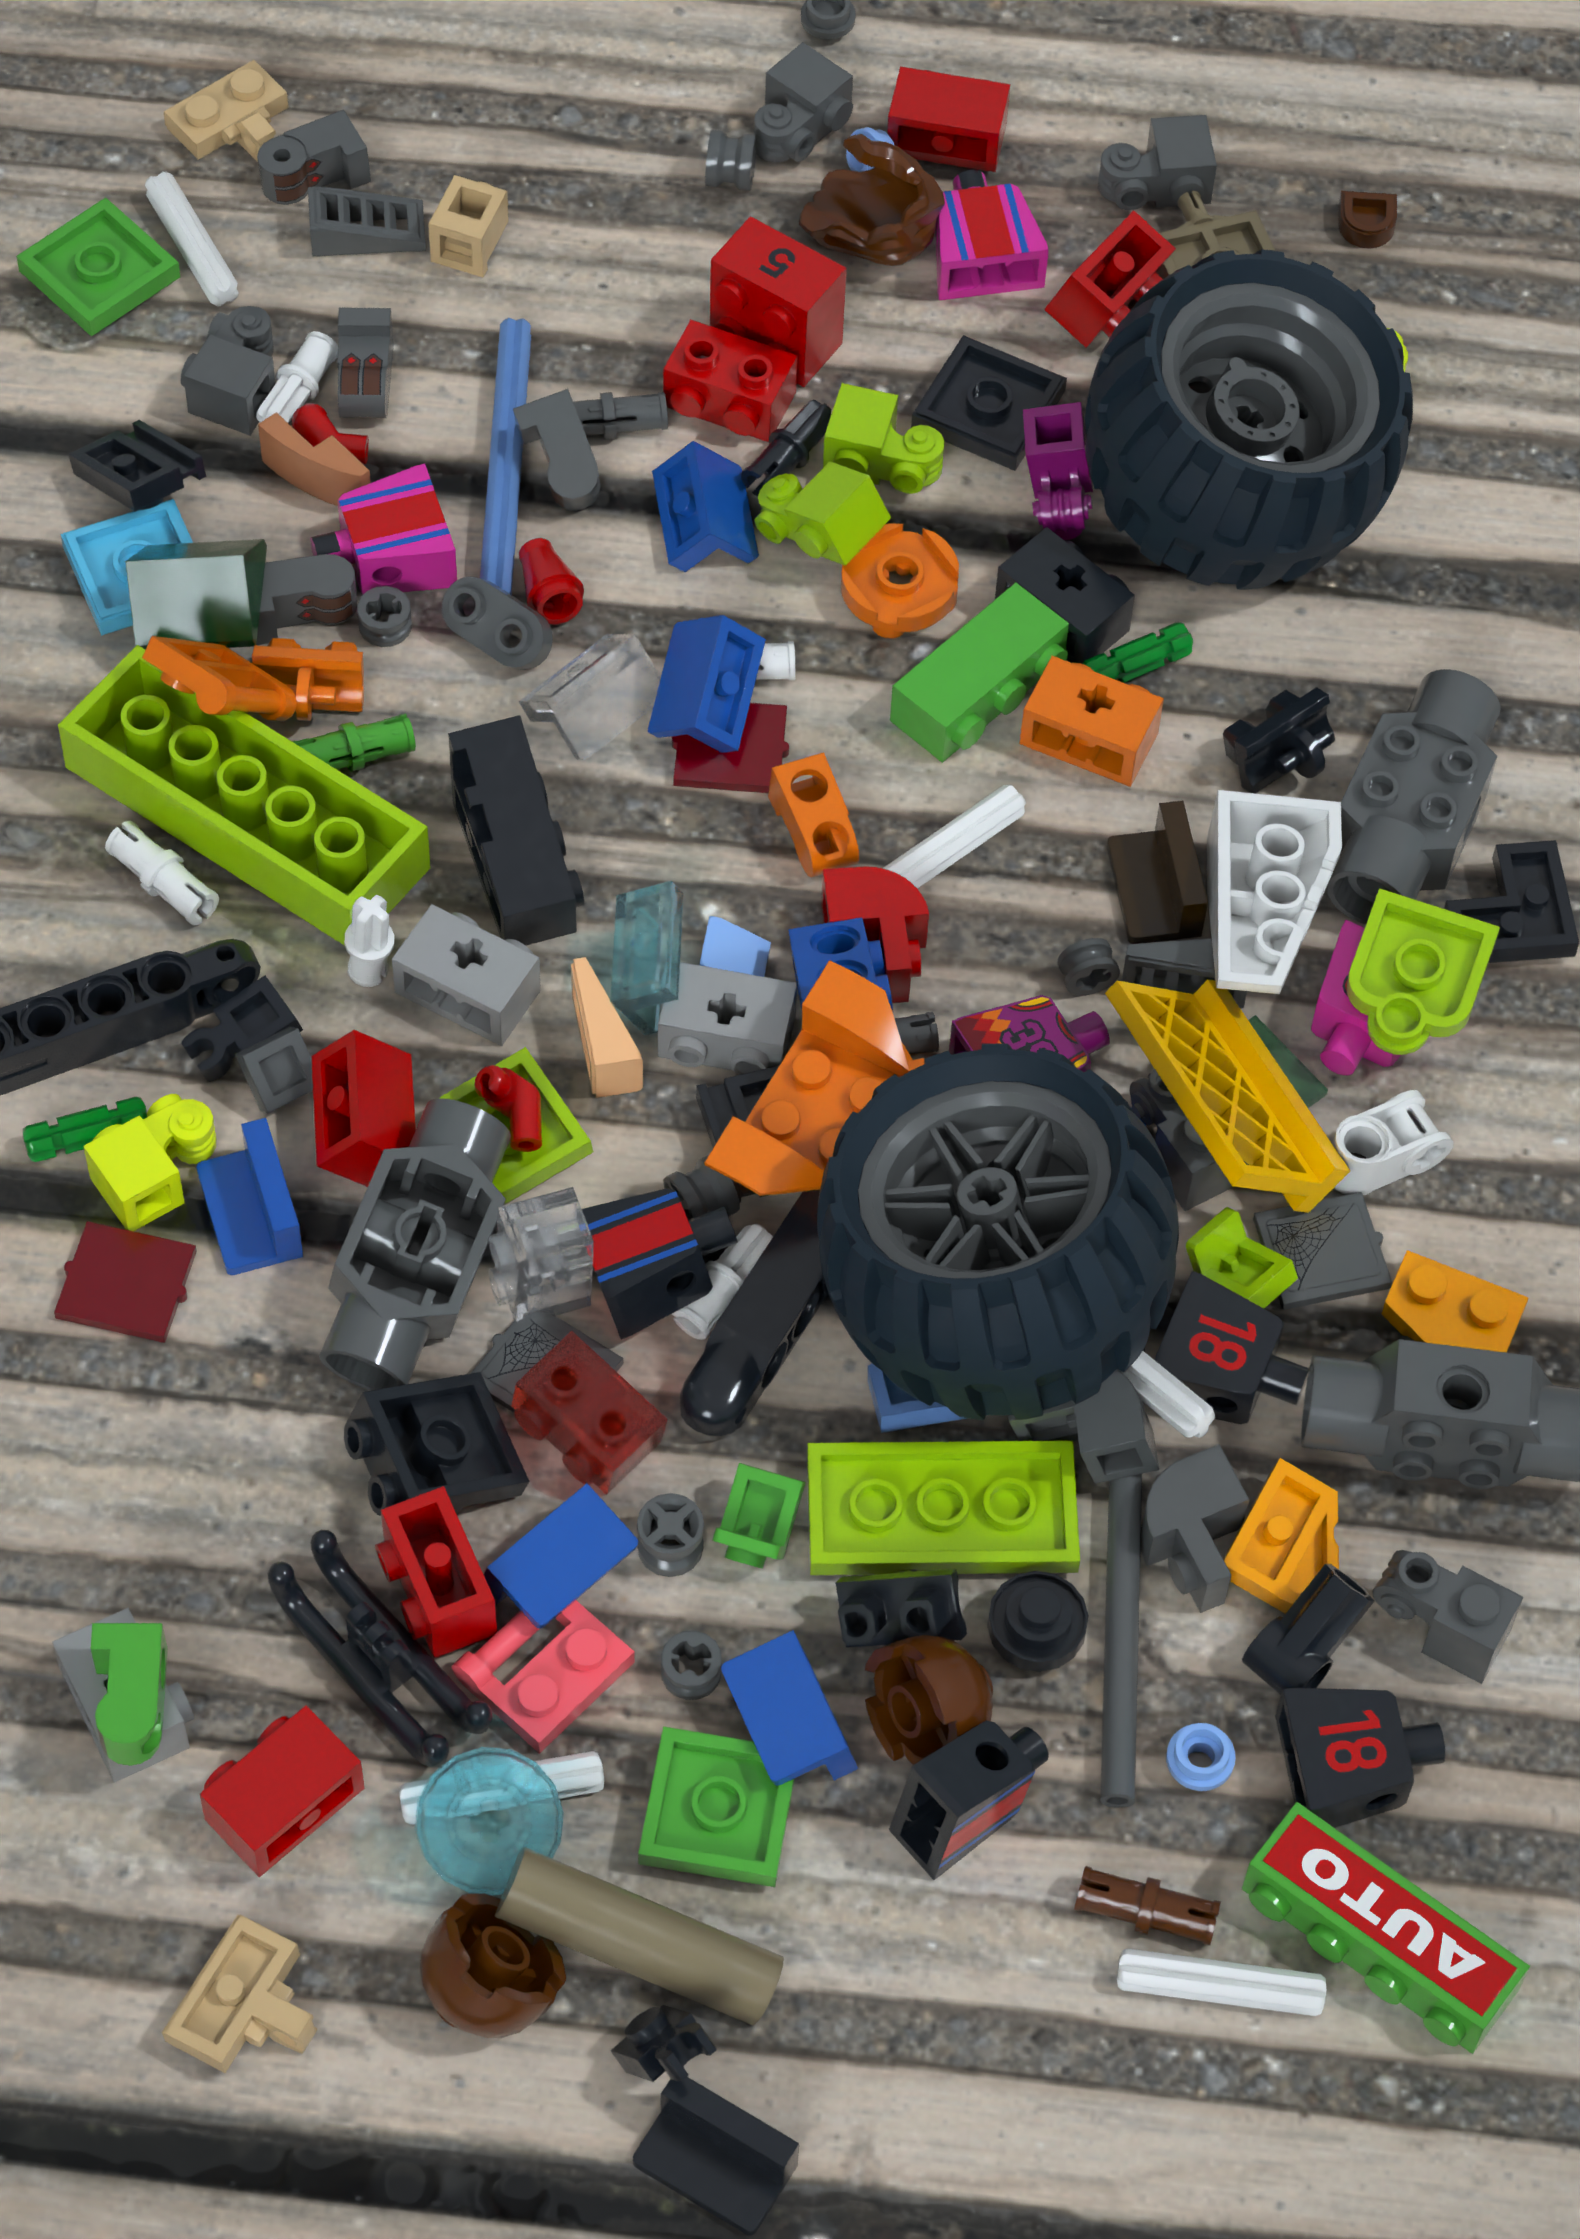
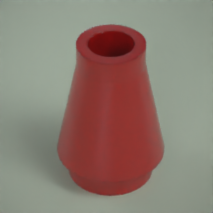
(549, 582)

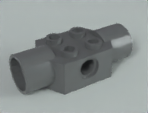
(1416, 793)
(415, 1245)
(1445, 1414)

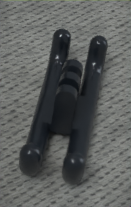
(377, 1653)

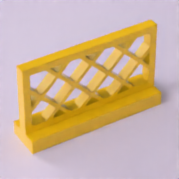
(1231, 1090)

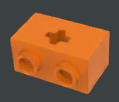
(1091, 720)

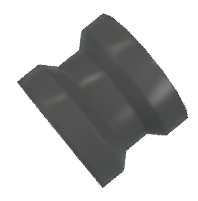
(731, 160)
(703, 1190)
(670, 1518)

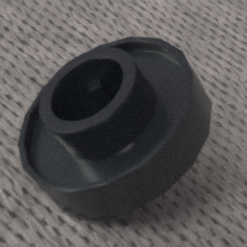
(1037, 1621)

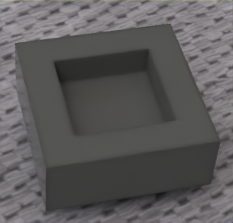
(277, 1069)

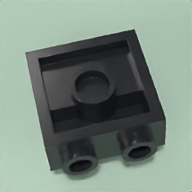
(434, 1438)

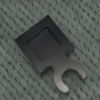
(244, 1021)
(661, 2043)

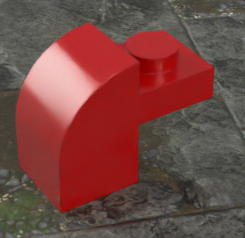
(890, 912)

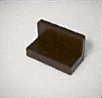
(1159, 879)

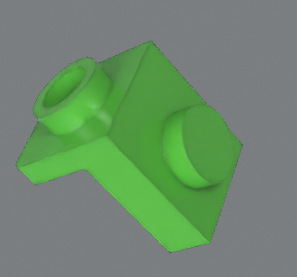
(759, 1515)

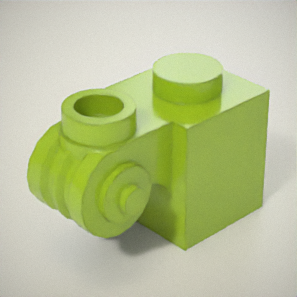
(866, 440)
(827, 517)

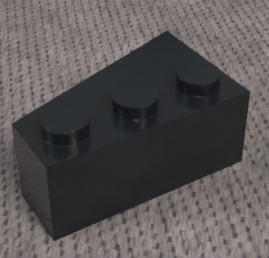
(512, 832)

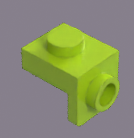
(1237, 1262)

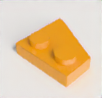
(1451, 1306)
(1285, 1537)

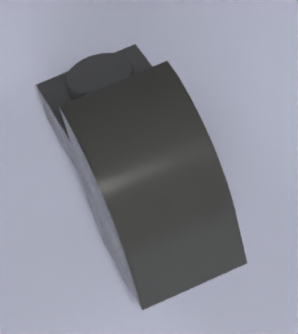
(1110, 1430)
(1182, 1517)

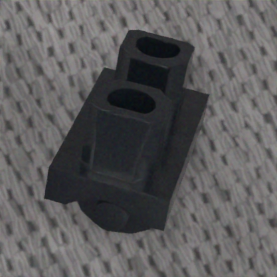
(1285, 742)
(899, 1606)

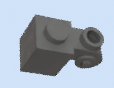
(802, 105)
(1175, 162)
(232, 370)
(1188, 1161)
(1464, 1610)

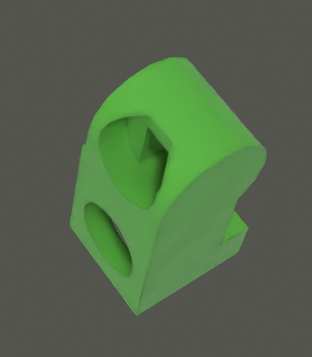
(133, 1708)

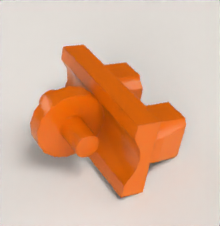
(319, 677)

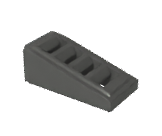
(335, 208)
(1174, 966)

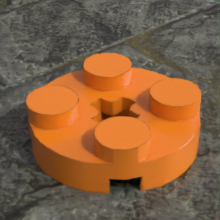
(908, 606)

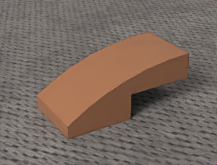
(319, 470)

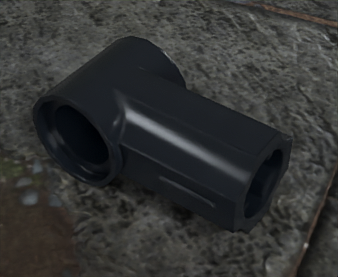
(1299, 1645)

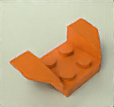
(829, 1072)

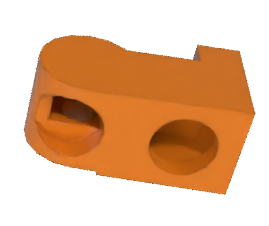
(814, 814)

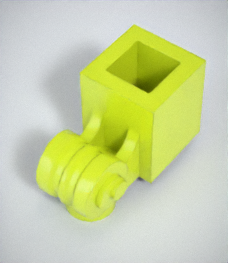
(134, 1159)

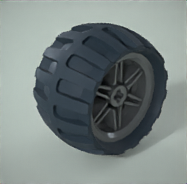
(1248, 419)
(998, 1231)

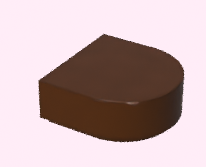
(1367, 218)

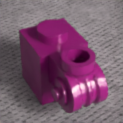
(1058, 467)

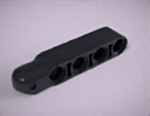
(130, 990)
(758, 1326)

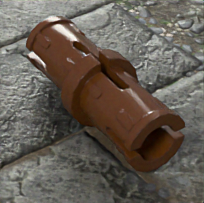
(1147, 1905)

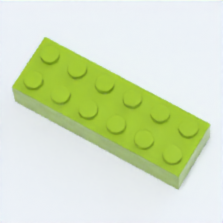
(244, 797)

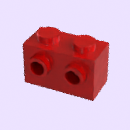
(950, 113)
(1109, 279)
(729, 380)
(361, 1104)
(438, 1572)
(281, 1789)

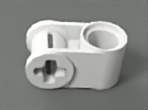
(1394, 1139)

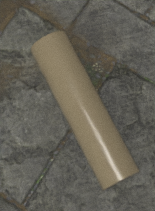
(640, 1936)

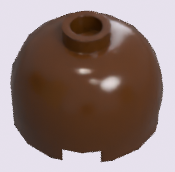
(926, 1695)
(488, 1971)

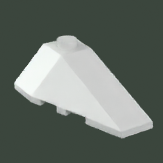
(1265, 882)

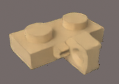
(229, 112)
(241, 1999)

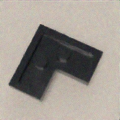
(1531, 906)

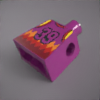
(1031, 1026)

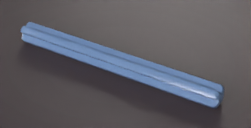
(505, 454)

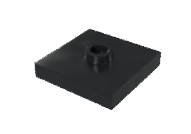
(982, 399)

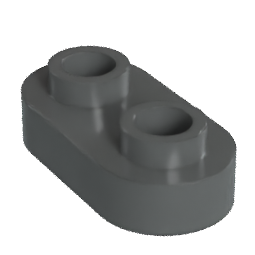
(493, 621)

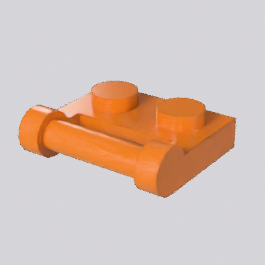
(220, 678)

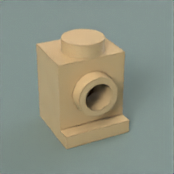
(467, 225)

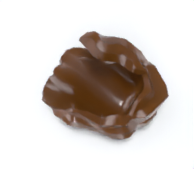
(878, 212)

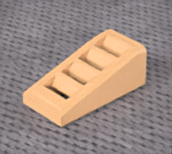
(608, 1048)

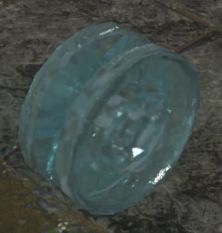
(456, 1794)

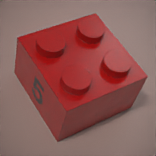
(779, 295)

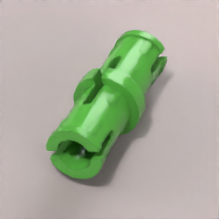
(364, 743)

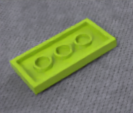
(942, 1507)

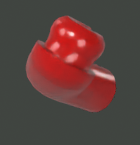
(315, 426)
(517, 1101)

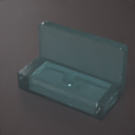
(647, 953)

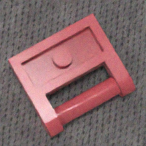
(555, 1682)

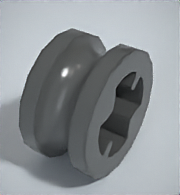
(370, 608)
(1088, 966)
(694, 1646)

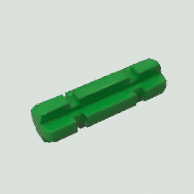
(1144, 653)
(77, 1128)

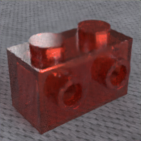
(587, 1414)

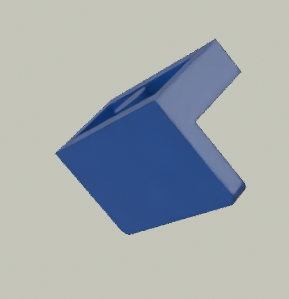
(703, 507)
(707, 682)
(251, 1204)
(561, 1557)
(787, 1711)

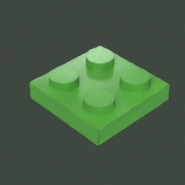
(98, 266)
(714, 1810)

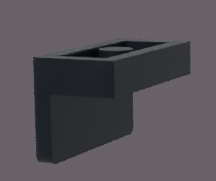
(717, 2155)

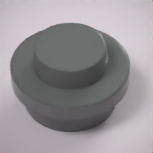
(828, 18)

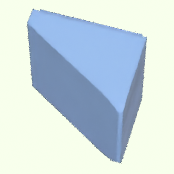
(734, 948)

